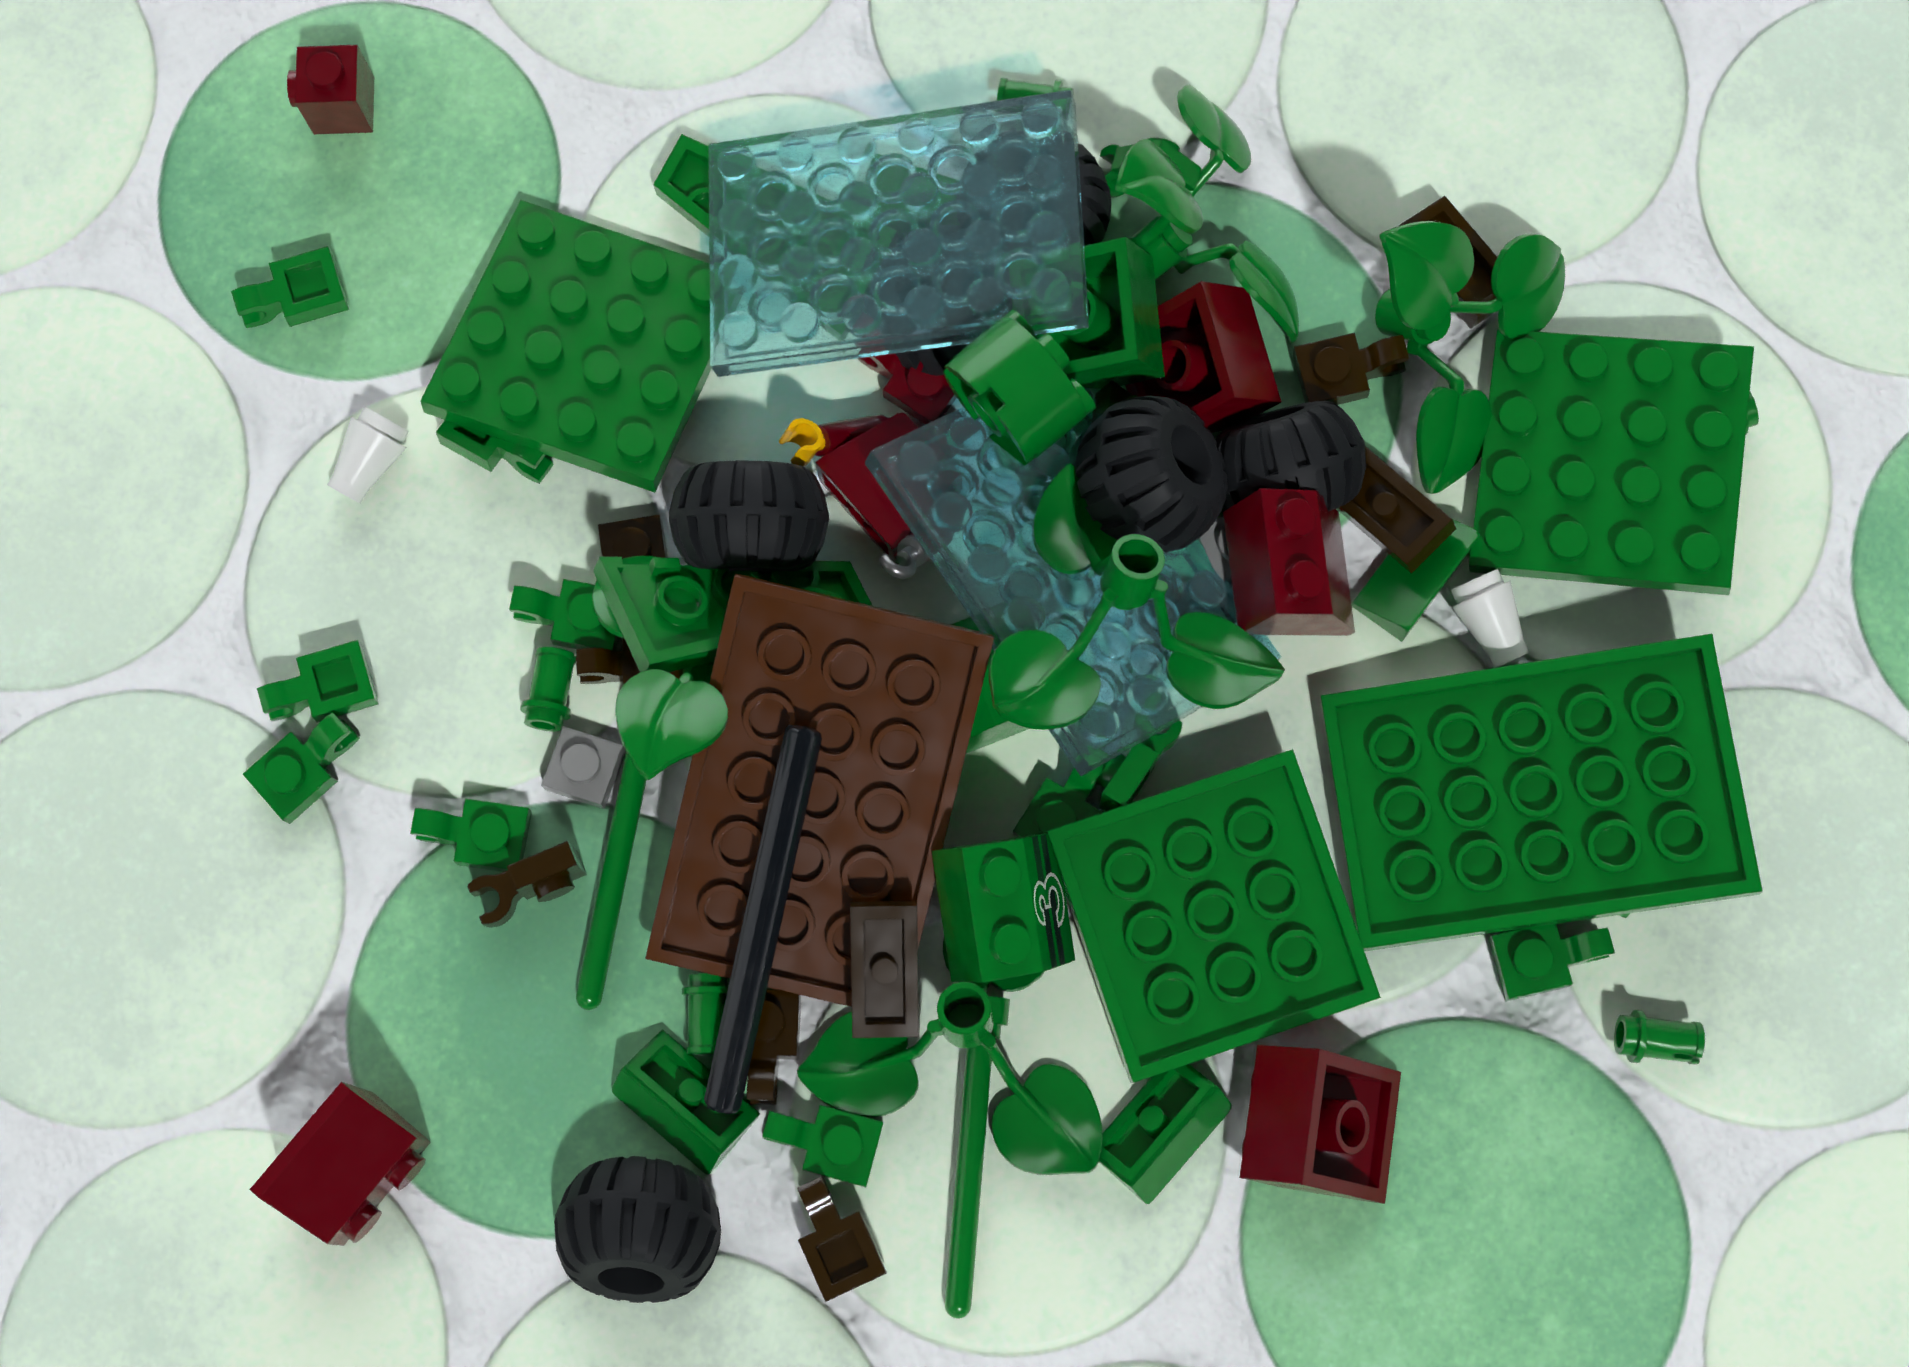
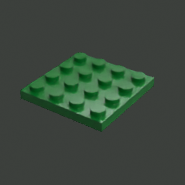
(580, 347)
(1613, 461)
(1212, 916)

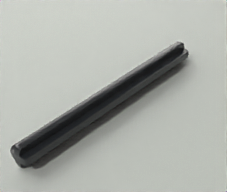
(762, 918)

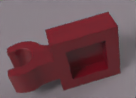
(915, 392)

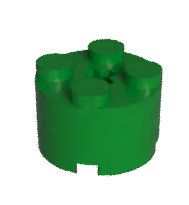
(1018, 388)

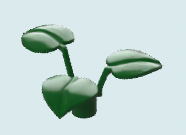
(1157, 181)
(1425, 273)
(1048, 688)
(663, 715)
(1040, 1129)

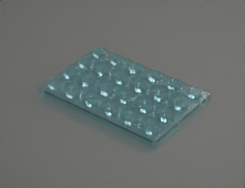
(895, 234)
(976, 525)

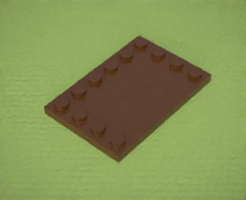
(895, 731)

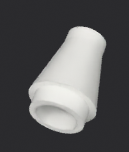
(366, 453)
(1491, 616)

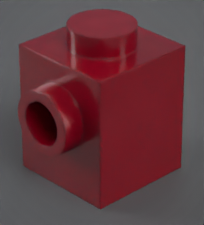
(333, 89)

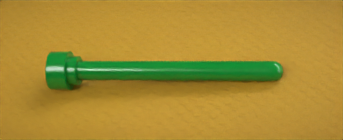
(611, 887)
(970, 1169)

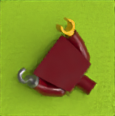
(843, 473)

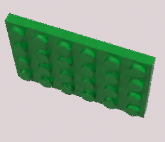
(1540, 794)

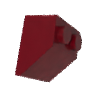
(1213, 356)
(1288, 565)
(1320, 1123)
(343, 1166)

